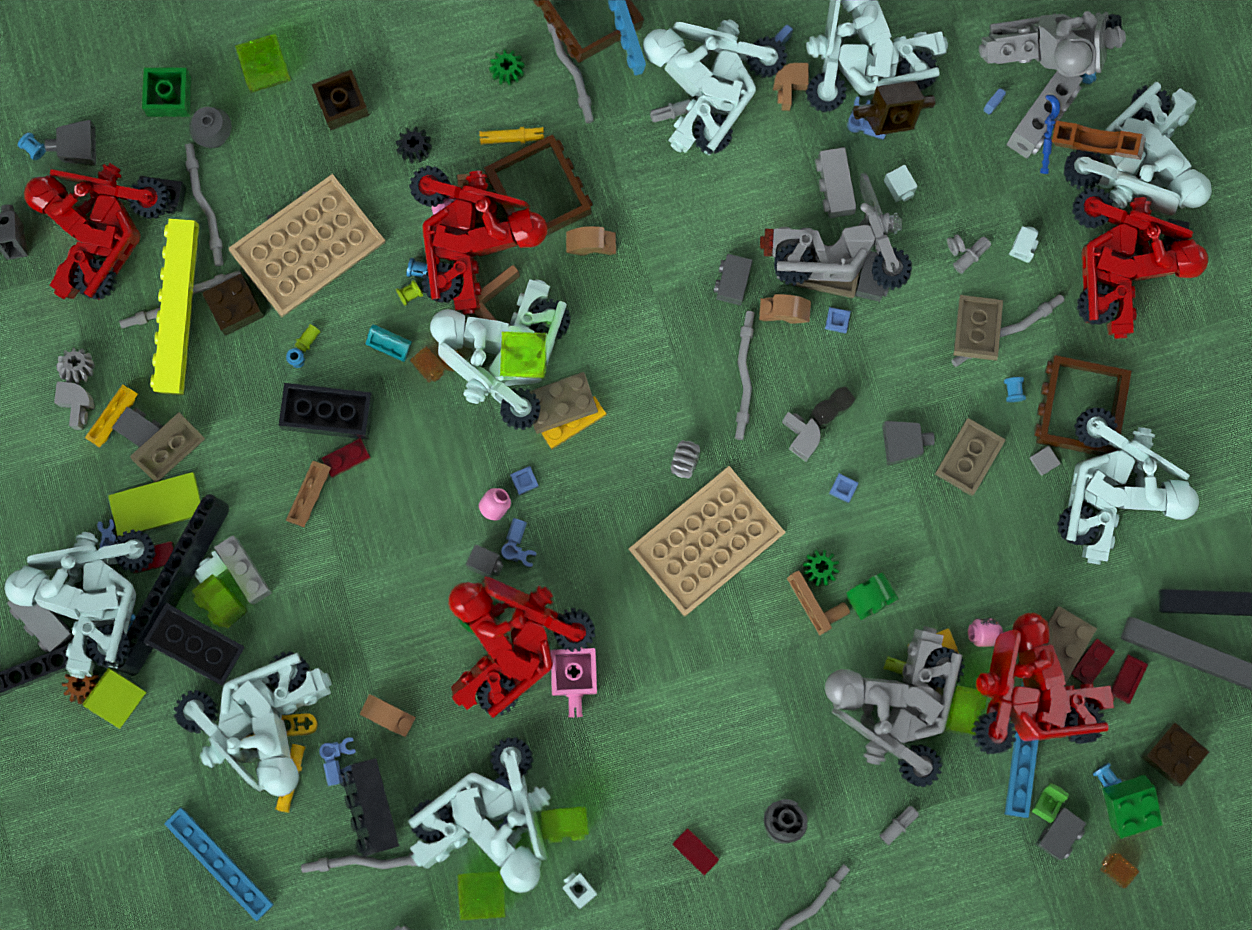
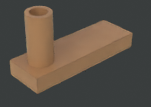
(493, 289)
(819, 619)

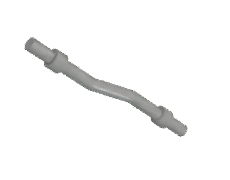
(583, 100)
(192, 166)
(1043, 311)
(143, 317)
(743, 416)
(325, 864)
(831, 885)

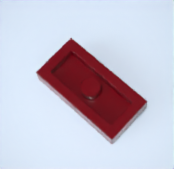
(346, 458)
(1092, 662)

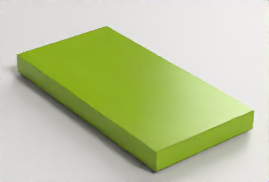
(155, 504)

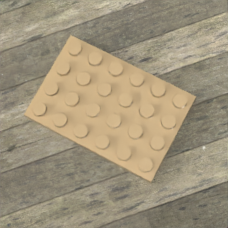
(306, 245)
(706, 541)

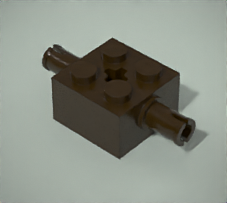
(894, 108)

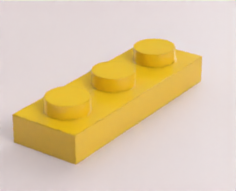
(103, 426)
(564, 432)

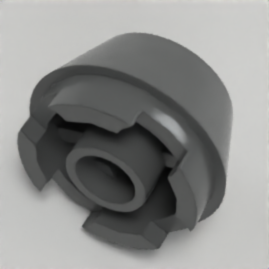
(210, 127)
(785, 821)

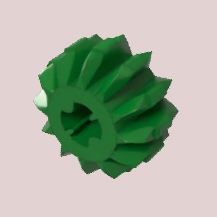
(499, 64)
(826, 574)

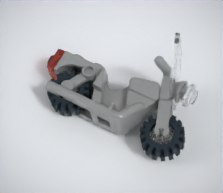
(847, 256)

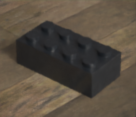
(326, 411)
(194, 644)
(368, 807)

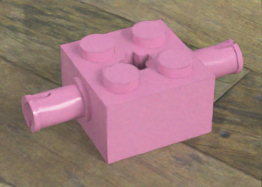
(574, 688)

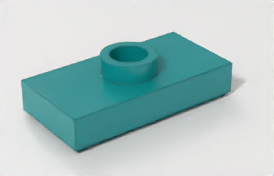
(388, 343)

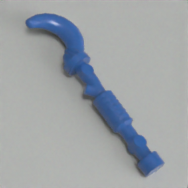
(1047, 145)

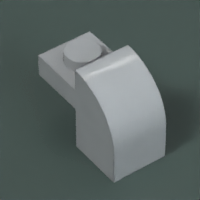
(76, 398)
(807, 438)

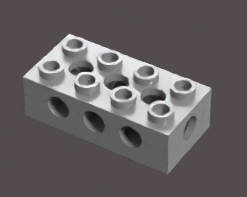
(1030, 132)

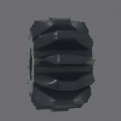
(420, 149)

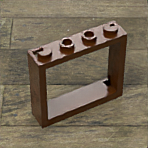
(573, 46)
(566, 165)
(1048, 390)

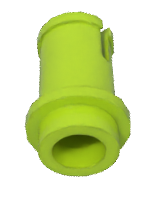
(307, 338)
(894, 665)

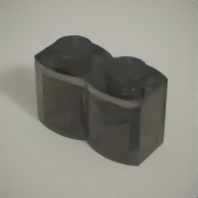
(837, 405)

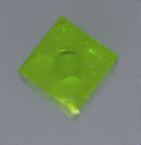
(263, 63)
(523, 355)
(219, 601)
(965, 710)
(565, 823)
(481, 895)

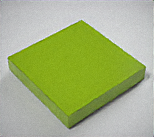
(114, 698)

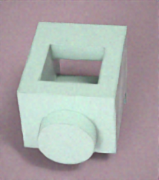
(1025, 244)
(211, 566)
(585, 896)

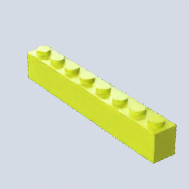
(175, 306)

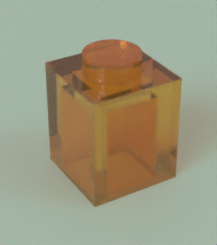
(428, 365)
(1119, 870)

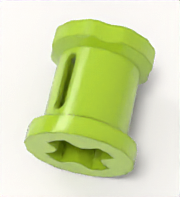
(409, 292)

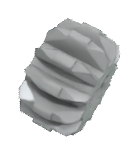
(82, 362)
(685, 459)

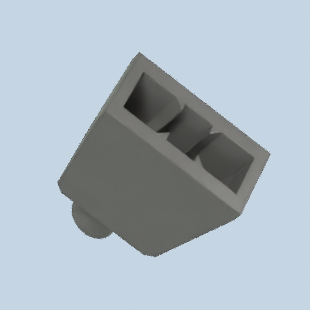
(74, 143)
(11, 234)
(904, 441)

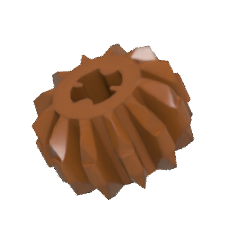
(82, 693)

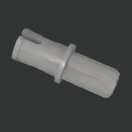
(669, 111)
(972, 255)
(899, 825)

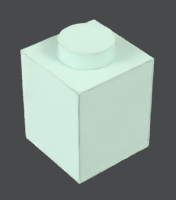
(900, 184)

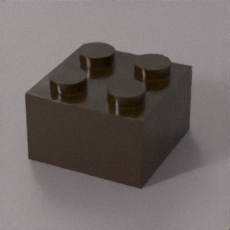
(340, 100)
(233, 304)
(1175, 754)

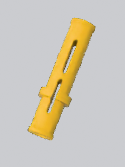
(513, 135)
(296, 755)

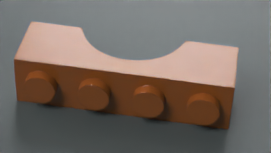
(1098, 141)

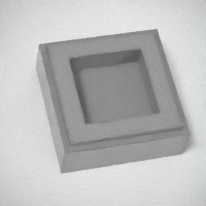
(1044, 460)

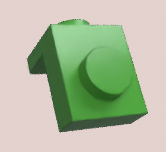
(1050, 802)

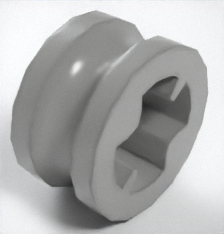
(956, 245)

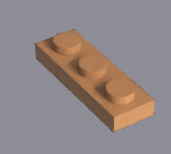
(308, 494)

